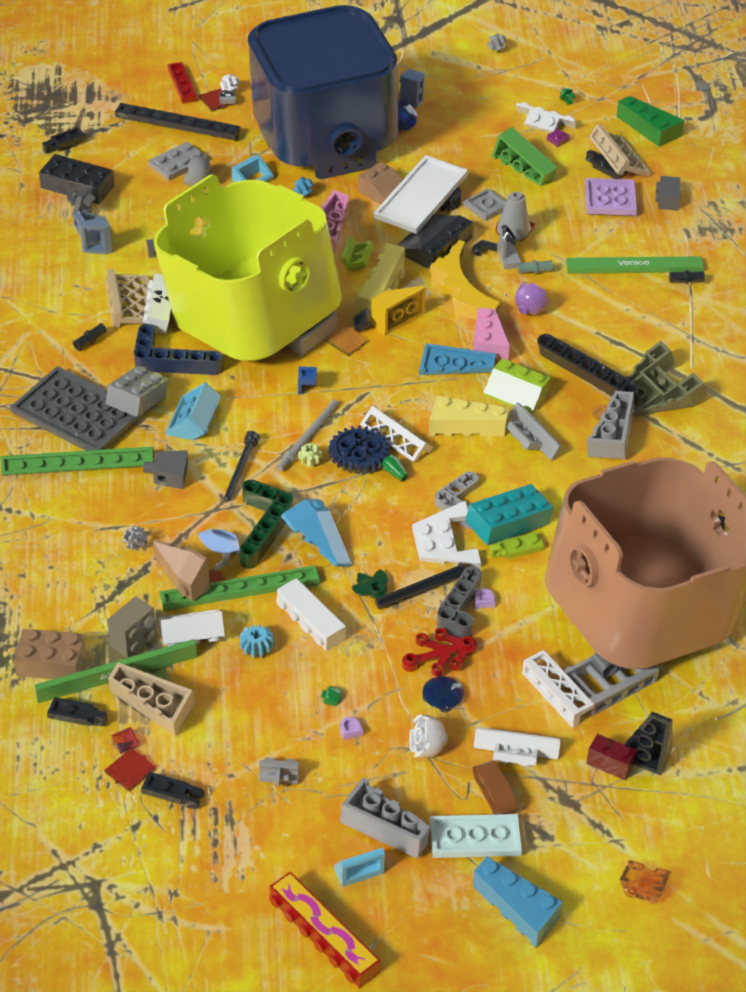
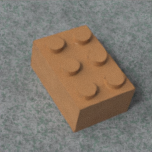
(49, 654)

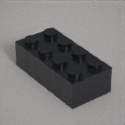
(71, 175)

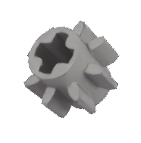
(497, 42)
(135, 538)

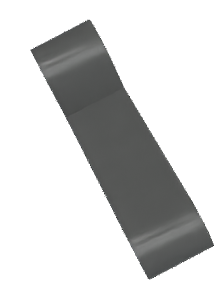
(452, 612)

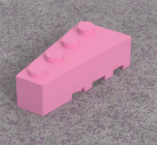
(335, 211)

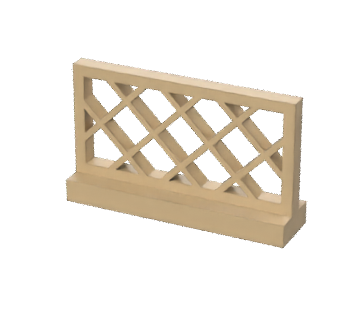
(618, 152)
(116, 298)

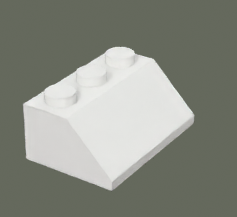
(191, 626)

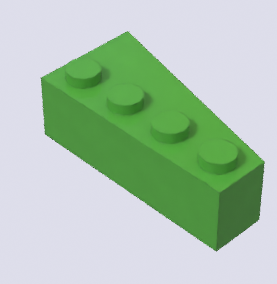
(523, 157)

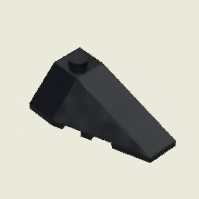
(652, 743)

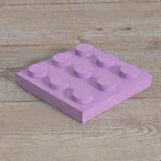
(610, 196)

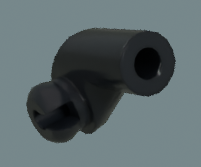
(482, 245)

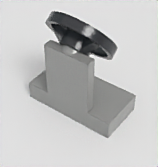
(506, 249)

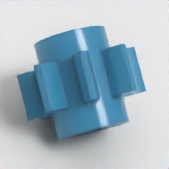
(303, 186)

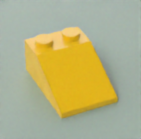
(397, 307)

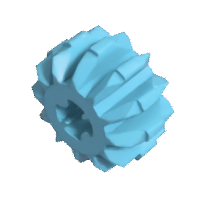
(256, 640)

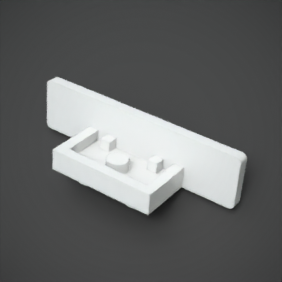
(544, 120)
(516, 746)

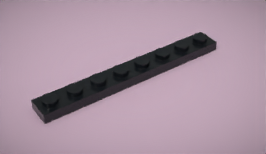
(177, 121)

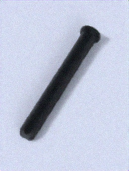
(420, 586)

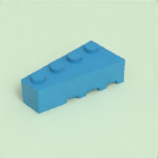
(519, 900)

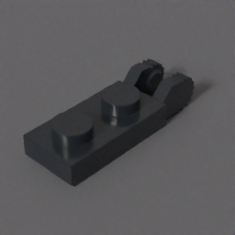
(172, 790)

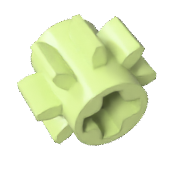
(310, 454)

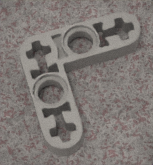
(447, 498)

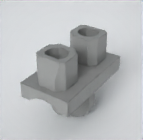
(278, 771)

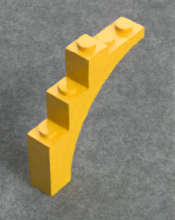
(456, 287)

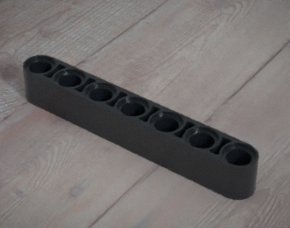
(585, 366)

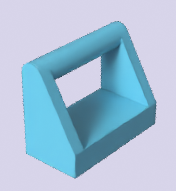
(250, 167)
(360, 867)

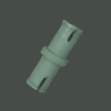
(535, 266)

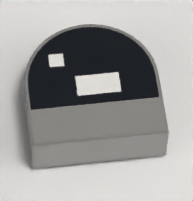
(227, 97)

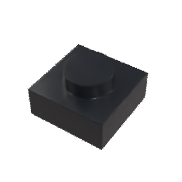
(362, 320)

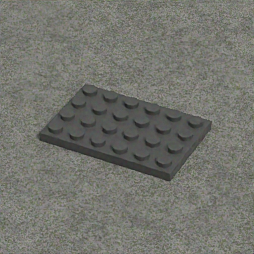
(73, 411)

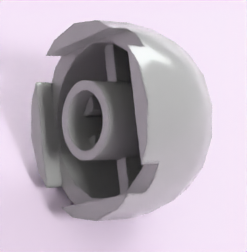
(198, 169)

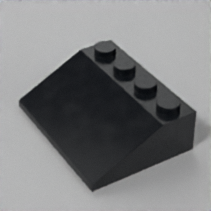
(436, 238)

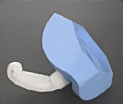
(220, 542)

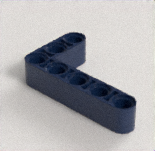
(173, 360)

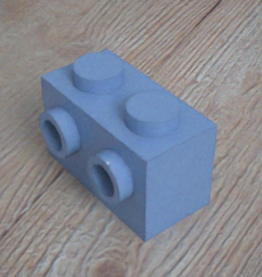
(412, 87)

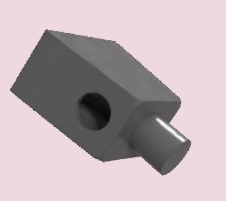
(169, 468)

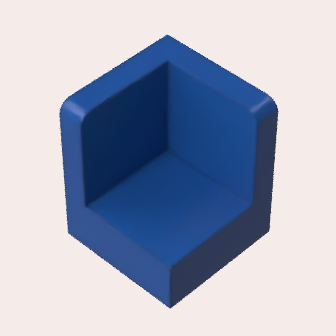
(306, 376)

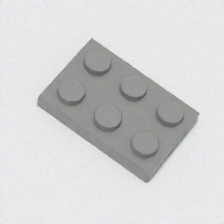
(175, 161)

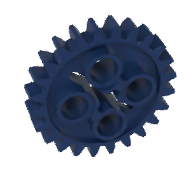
(359, 449)

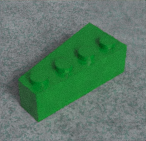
(650, 121)

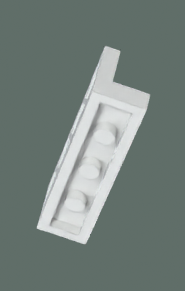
(401, 430)
(551, 688)

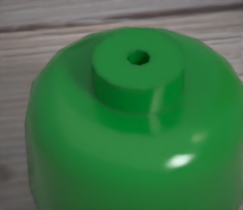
(331, 695)

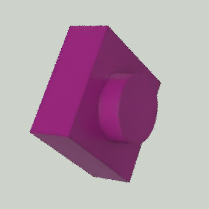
(558, 138)

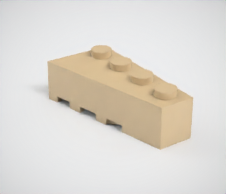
(152, 696)

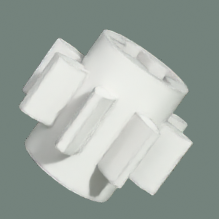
(230, 82)

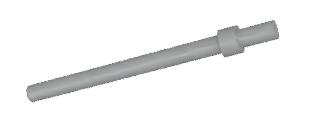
(290, 454)

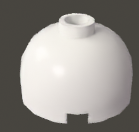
(427, 737)

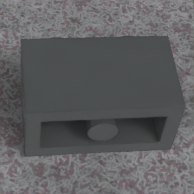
(668, 192)

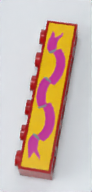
(324, 930)

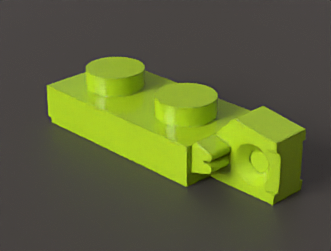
(517, 546)

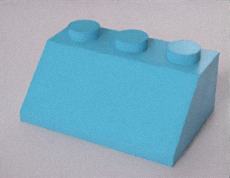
(194, 413)

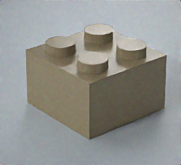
(131, 627)

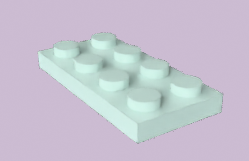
(475, 836)

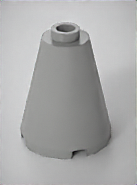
(515, 216)

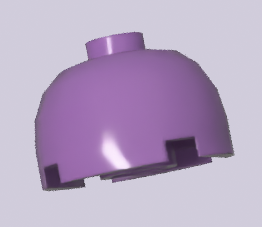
(531, 299)

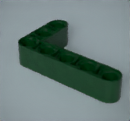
(262, 536)

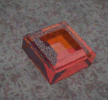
(125, 740)

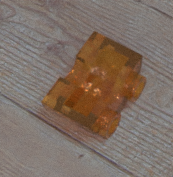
(643, 882)

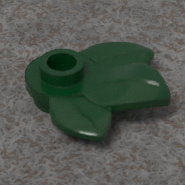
(371, 586)

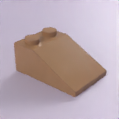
(378, 182)

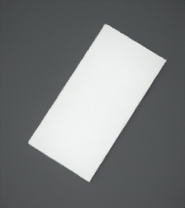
(420, 194)

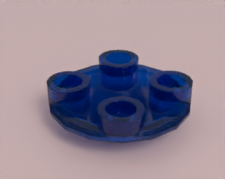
(406, 116)
(442, 693)

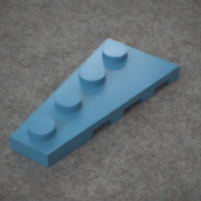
(453, 360)

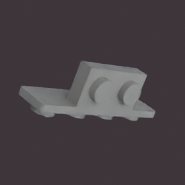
(531, 432)

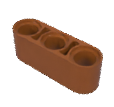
(495, 788)

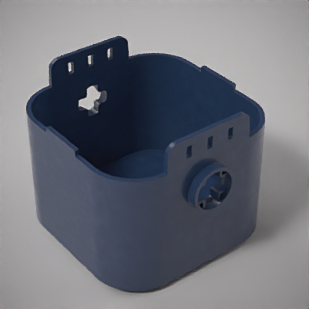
(320, 79)

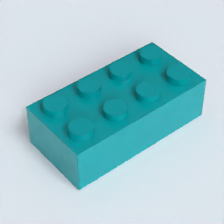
(509, 514)

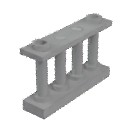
(612, 693)

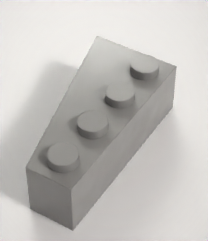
(613, 430)
(384, 820)

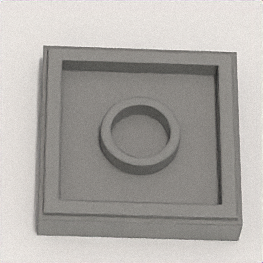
(485, 204)

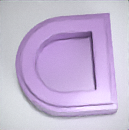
(484, 598)
(350, 728)

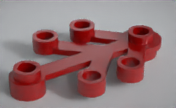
(464, 646)

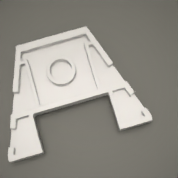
(436, 540)

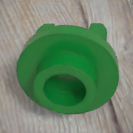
(567, 95)

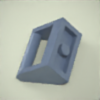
(79, 216)
(105, 243)

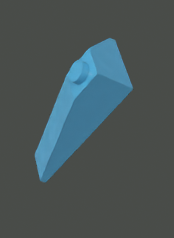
(318, 526)

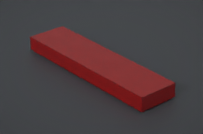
(182, 82)

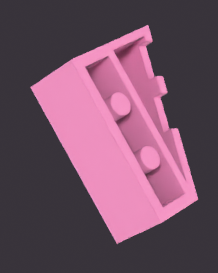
(490, 334)

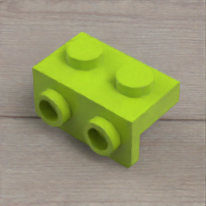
(357, 254)

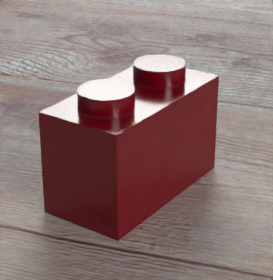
(611, 756)

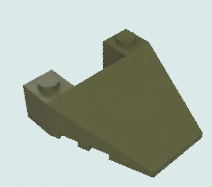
(657, 389)

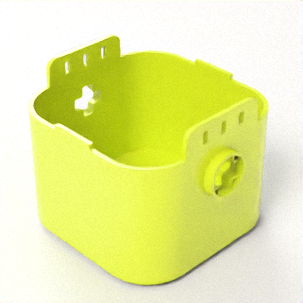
(253, 272)

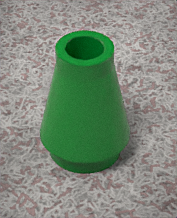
(394, 467)

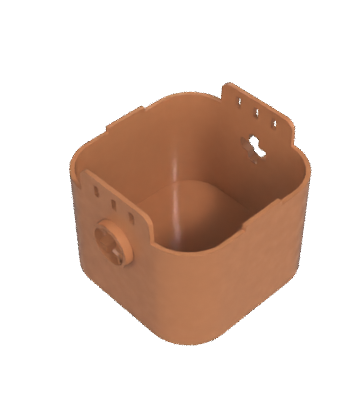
(648, 562)

